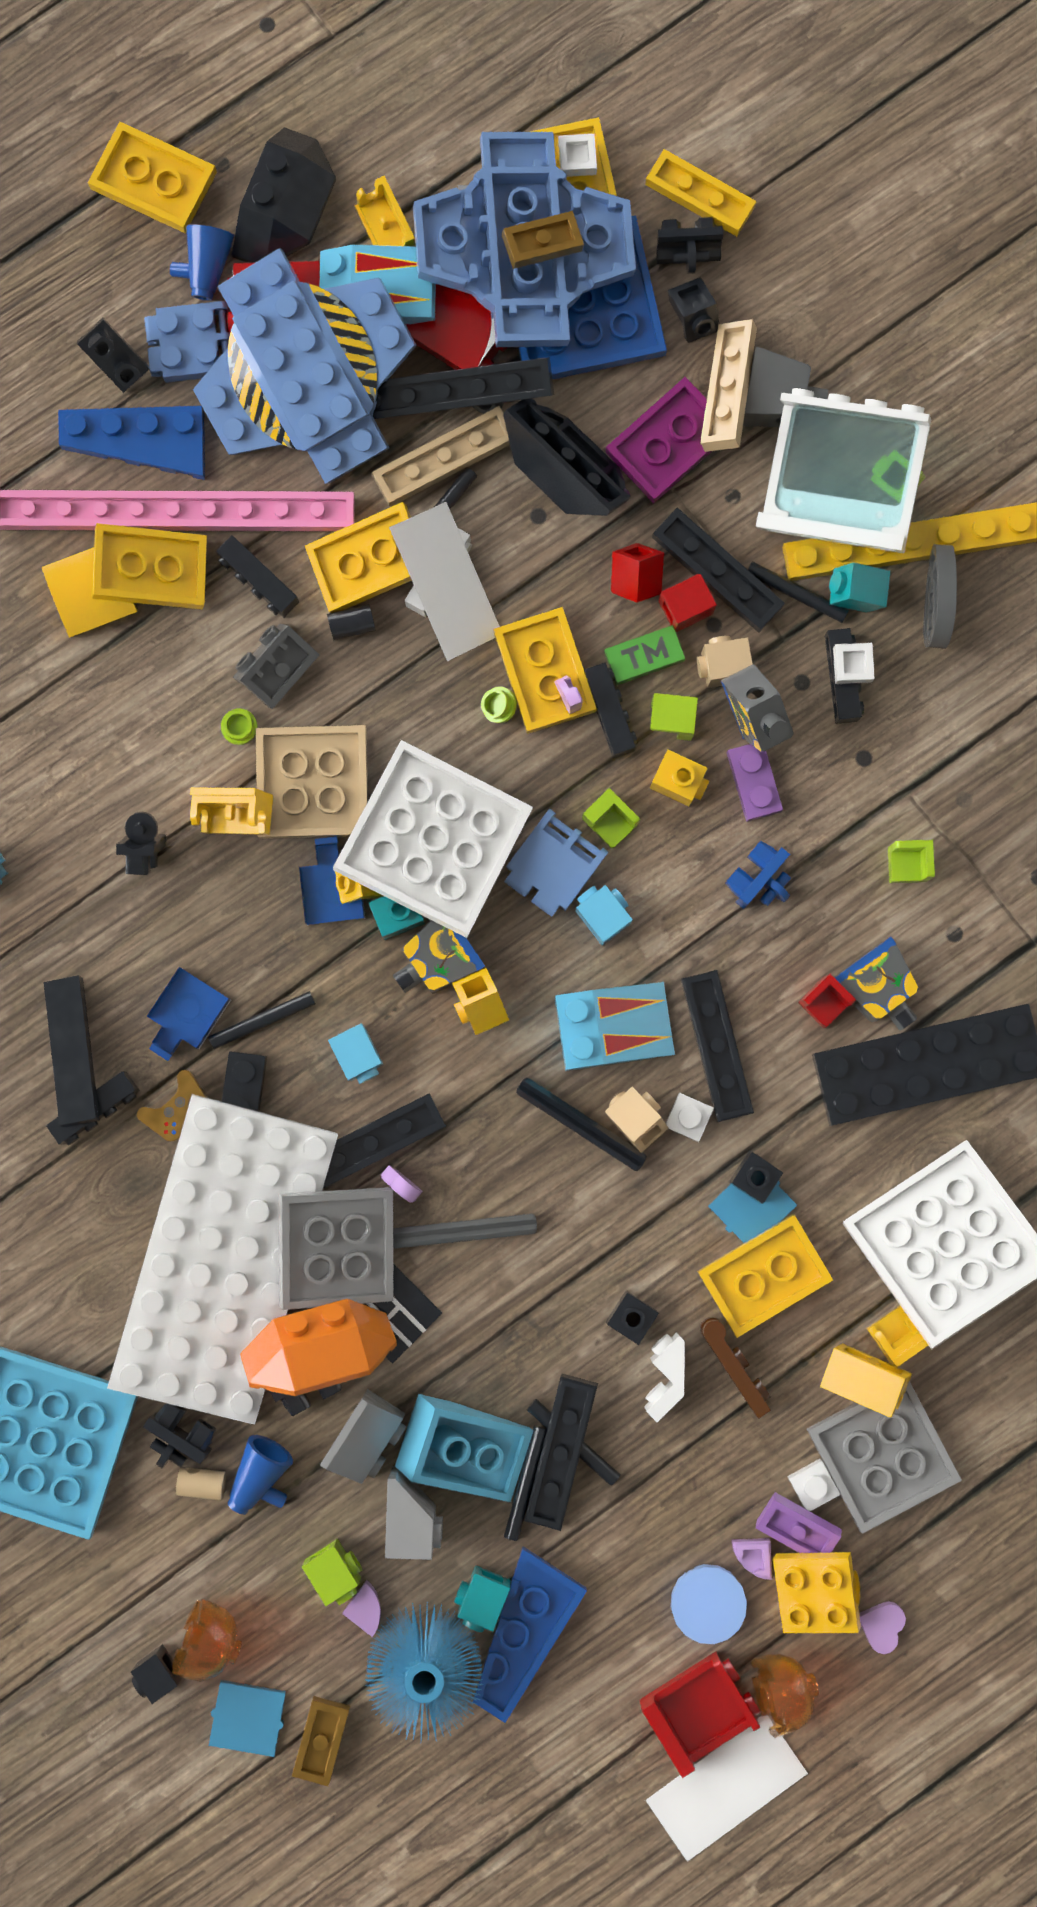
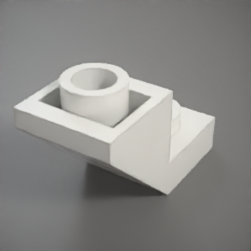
(670, 1360)

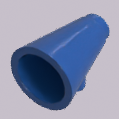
(206, 257)
(258, 1471)

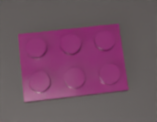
(663, 441)

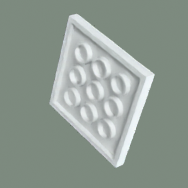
(433, 838)
(948, 1244)

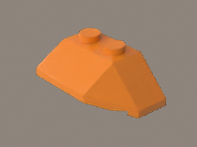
(318, 1348)

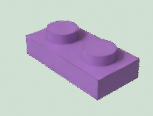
(754, 782)
(797, 1527)

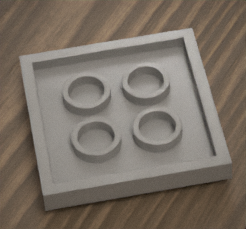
(335, 1247)
(883, 1461)

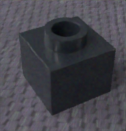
(742, 1177)
(627, 1304)
(154, 1675)

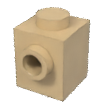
(722, 659)
(637, 1117)

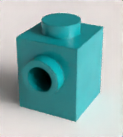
(859, 587)
(393, 917)
(482, 1599)

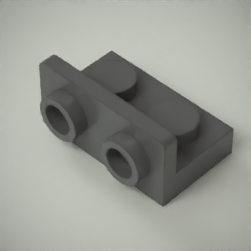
(275, 664)

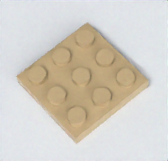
(314, 779)

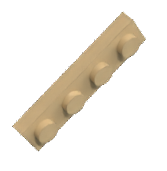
(728, 385)
(442, 457)

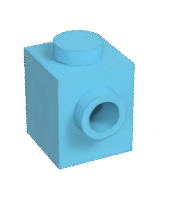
(603, 912)
(356, 1054)

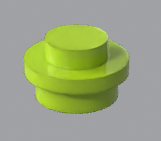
(499, 704)
(239, 726)

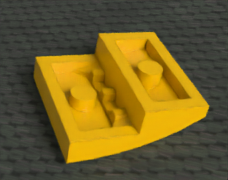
(71, 589)

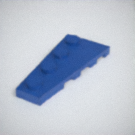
(139, 436)
(528, 1627)

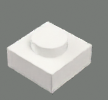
(577, 154)
(853, 663)
(689, 1117)
(813, 1485)

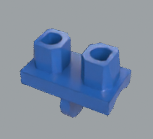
(768, 861)

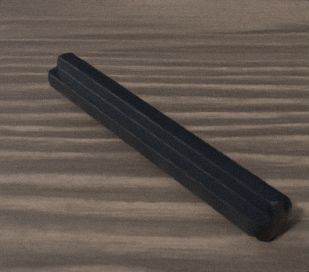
(581, 1124)

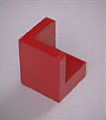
(637, 572)
(687, 602)
(826, 1000)

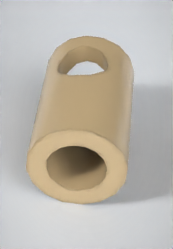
(201, 1483)

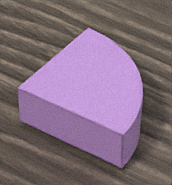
(569, 694)
(754, 1556)
(364, 1609)

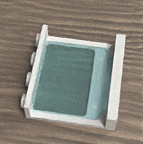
(845, 470)

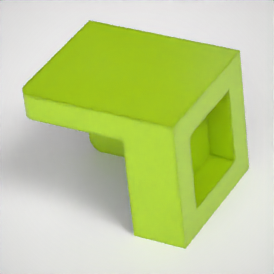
(674, 715)
(610, 818)
(911, 861)

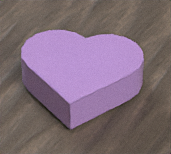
(401, 1184)
(882, 1625)

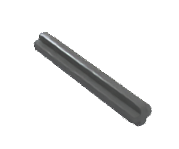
(464, 1231)

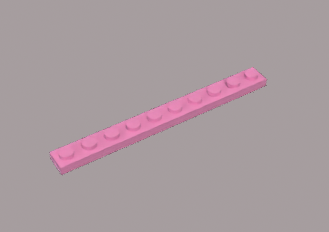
(177, 510)

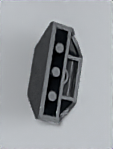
(283, 197)
(563, 460)

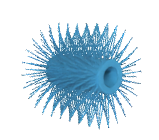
(424, 1671)

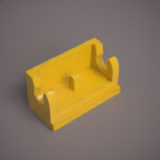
(383, 216)
(231, 810)
(897, 1337)
(865, 1380)

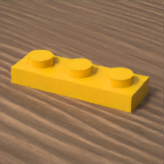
(700, 192)

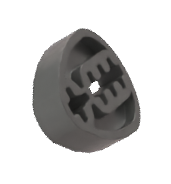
(940, 597)

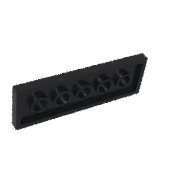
(927, 1064)

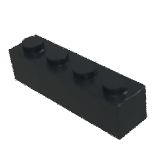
(257, 576)
(844, 696)
(609, 710)
(109, 1096)

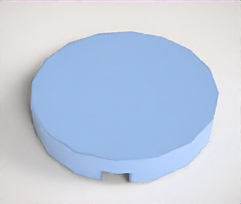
(708, 1604)

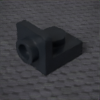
(695, 309)

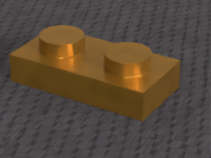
(542, 239)
(321, 1741)

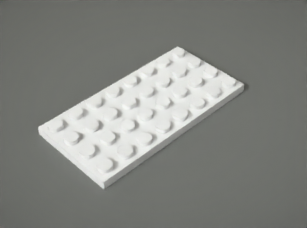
(216, 1257)

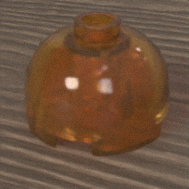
(207, 1643)
(784, 1692)

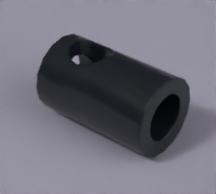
(351, 622)

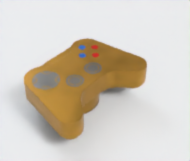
(169, 1118)

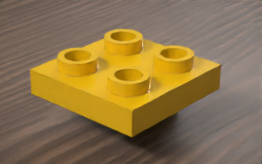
(817, 1592)

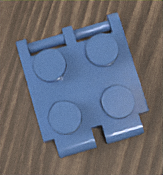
(186, 340)
(553, 865)

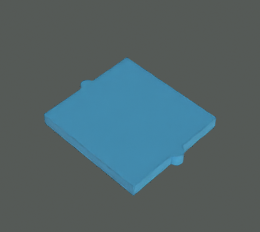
(745, 1215)
(247, 1718)

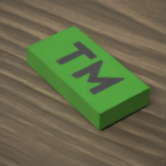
(644, 655)

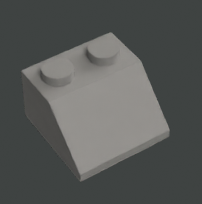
(363, 1439)
(410, 1520)

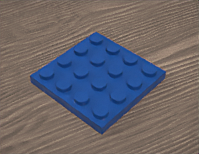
(609, 325)

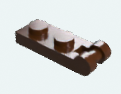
(734, 1364)

